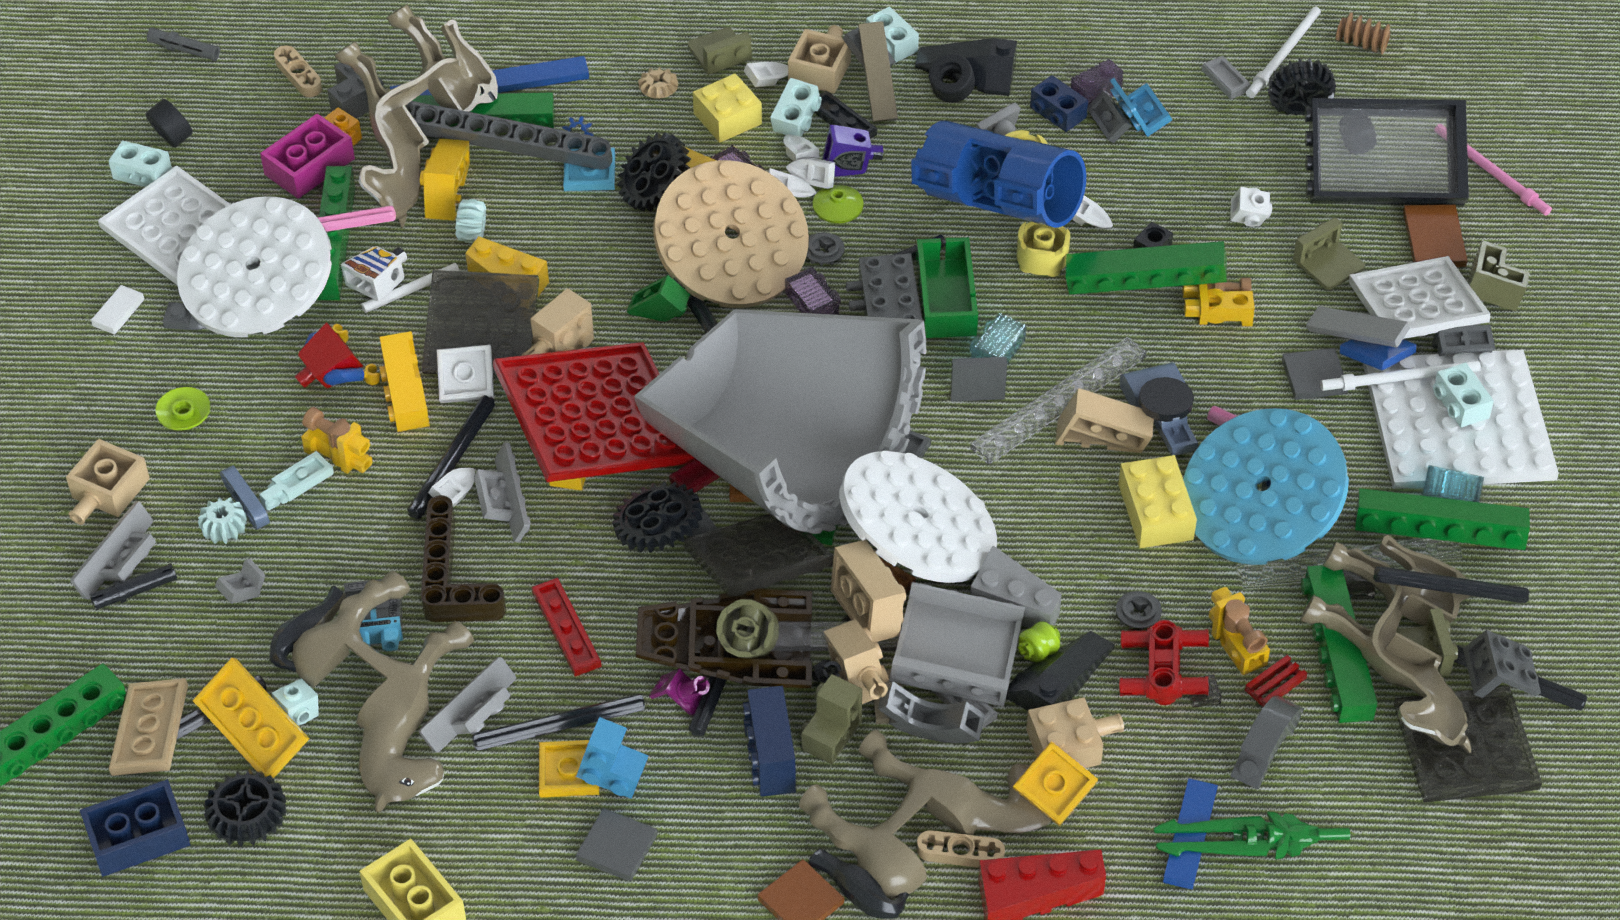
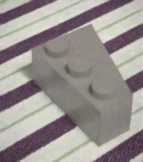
(1010, 582)

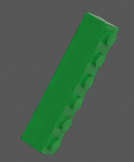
(520, 107)
(337, 199)
(1146, 268)
(1442, 519)
(1344, 664)

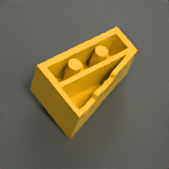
(443, 176)
(496, 258)
(403, 381)

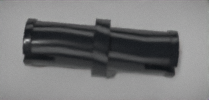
(830, 667)

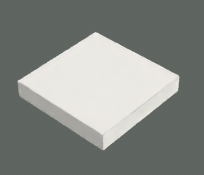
(465, 373)

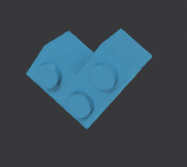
(609, 762)

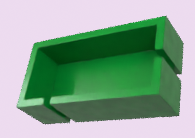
(947, 288)

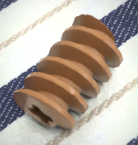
(1363, 33)

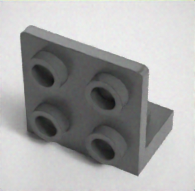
(1498, 660)

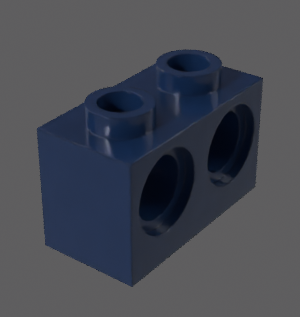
(1058, 103)

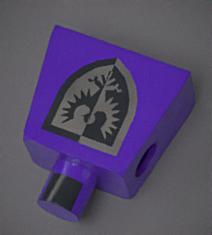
(850, 150)

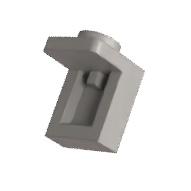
(242, 585)

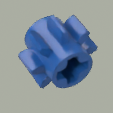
(584, 127)

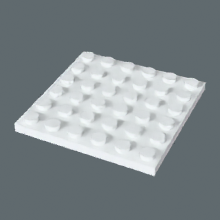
(1420, 432)

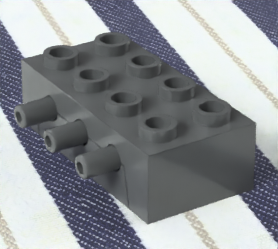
(886, 287)

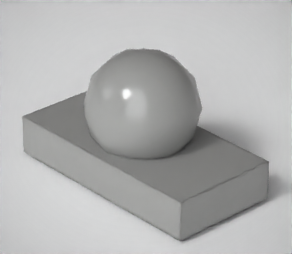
(1001, 121)

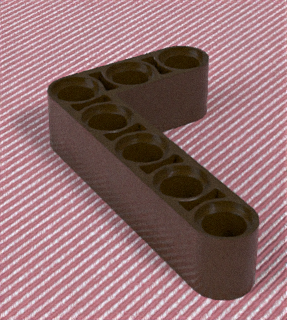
(439, 597)

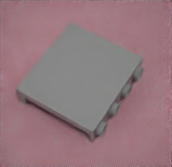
(957, 644)

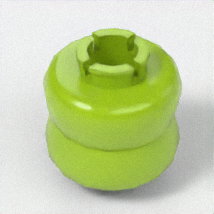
(1039, 642)

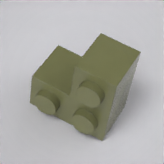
(1495, 280)
(835, 719)

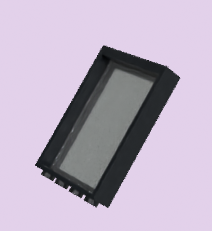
(1387, 151)

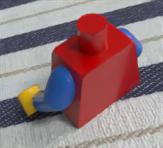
(331, 360)

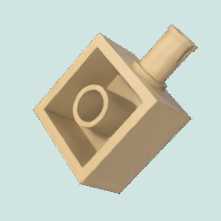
(820, 58)
(562, 325)
(105, 480)
(859, 659)
(1072, 730)

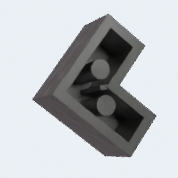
(349, 92)

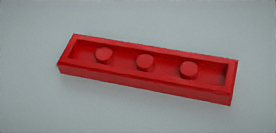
(566, 627)

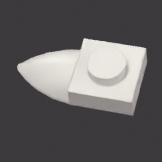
(765, 73)
(799, 148)
(813, 171)
(796, 185)
(1093, 214)
(454, 484)

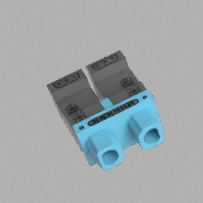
(381, 624)

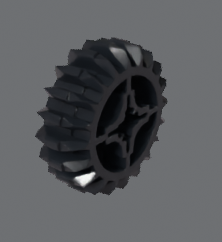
(1298, 83)
(253, 819)

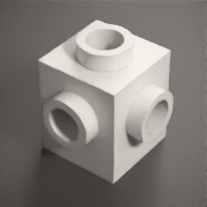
(1250, 206)

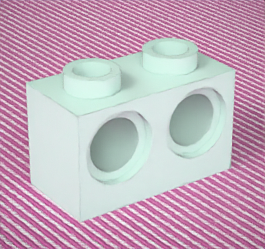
(900, 36)
(791, 107)
(138, 163)
(1463, 395)

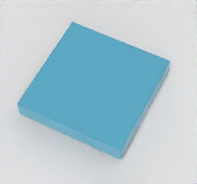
(585, 179)

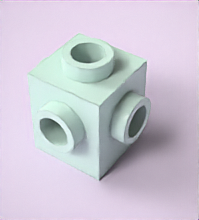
(298, 701)

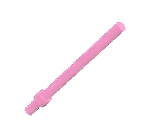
(1526, 195)

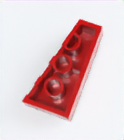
(1037, 883)

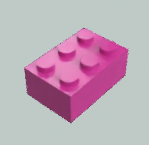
(301, 156)

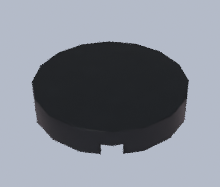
(1166, 399)

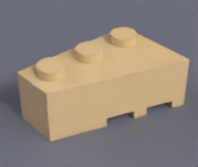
(1104, 421)

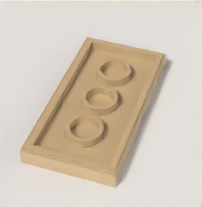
(148, 727)

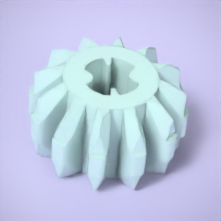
(470, 220)
(222, 520)

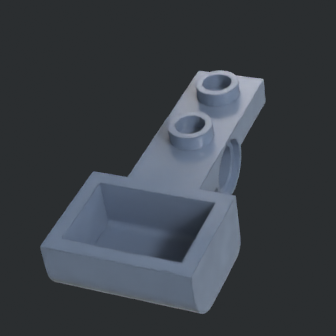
(1176, 433)

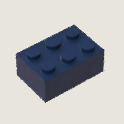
(769, 741)
(135, 827)

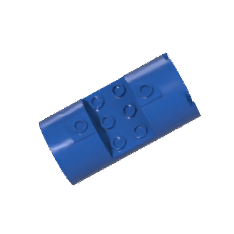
(1000, 173)

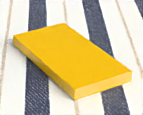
(250, 719)

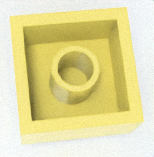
(727, 108)

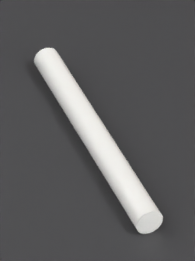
(404, 290)

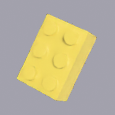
(1157, 501)
(410, 887)

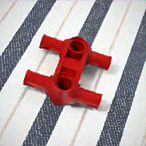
(1164, 645)

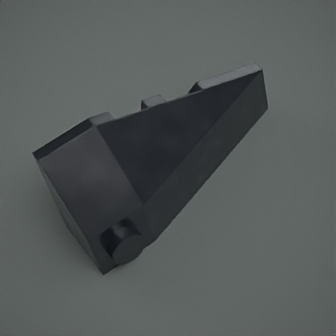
(990, 60)
(1060, 674)

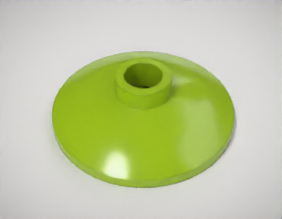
(838, 204)
(182, 408)

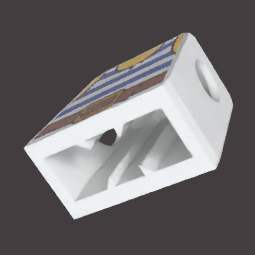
(374, 271)

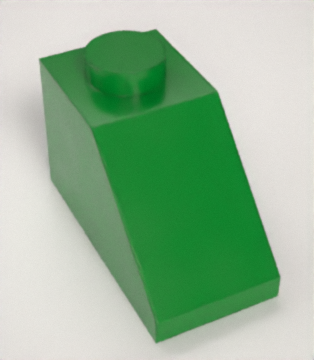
(659, 300)

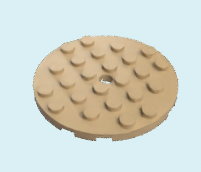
(721, 269)

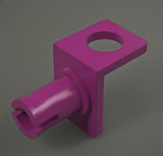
(681, 689)

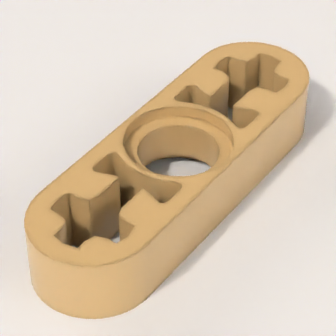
(281, 57)
(952, 839)

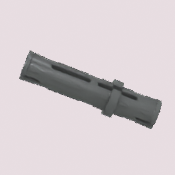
(174, 41)

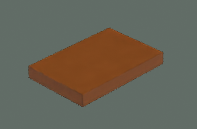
(1435, 233)

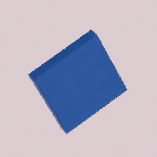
(1375, 354)

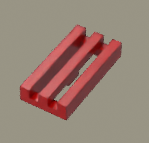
(1291, 668)

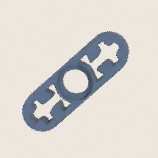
(242, 493)

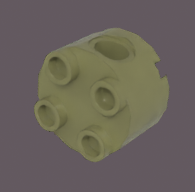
(748, 629)

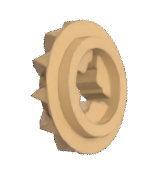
(659, 89)

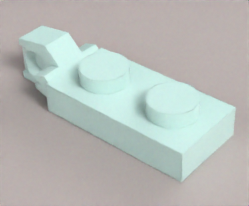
(296, 480)

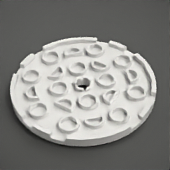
(242, 301)
(917, 516)

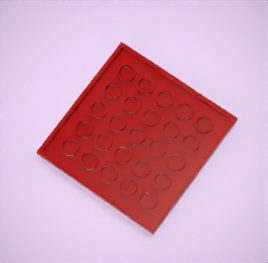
(584, 411)

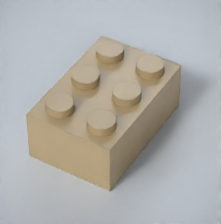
(867, 590)

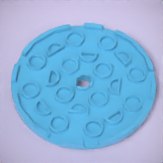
(1298, 507)

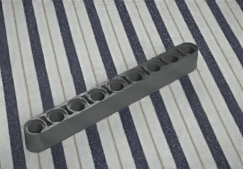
(512, 141)

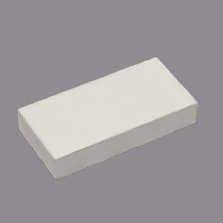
(117, 309)

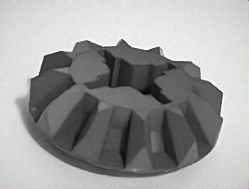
(829, 242)
(1140, 601)

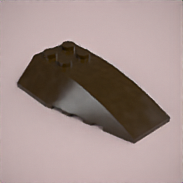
(687, 639)

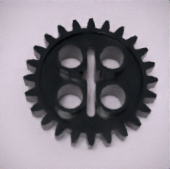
(652, 170)
(657, 517)

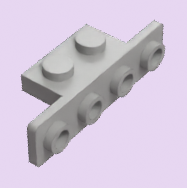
(502, 495)
(117, 553)
(471, 706)

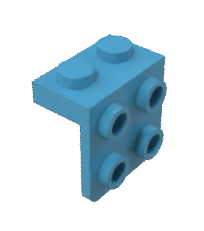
(1144, 107)

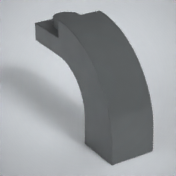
(930, 720)
(1264, 738)

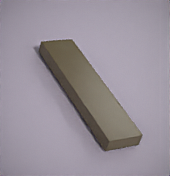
(877, 71)

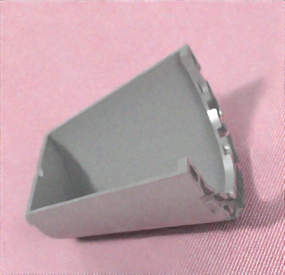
(791, 404)

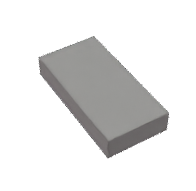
(1226, 77)

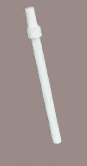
(1262, 77)
(1349, 381)

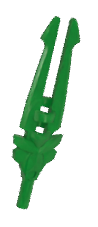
(1284, 834)

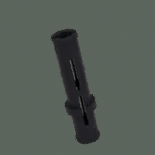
(132, 587)

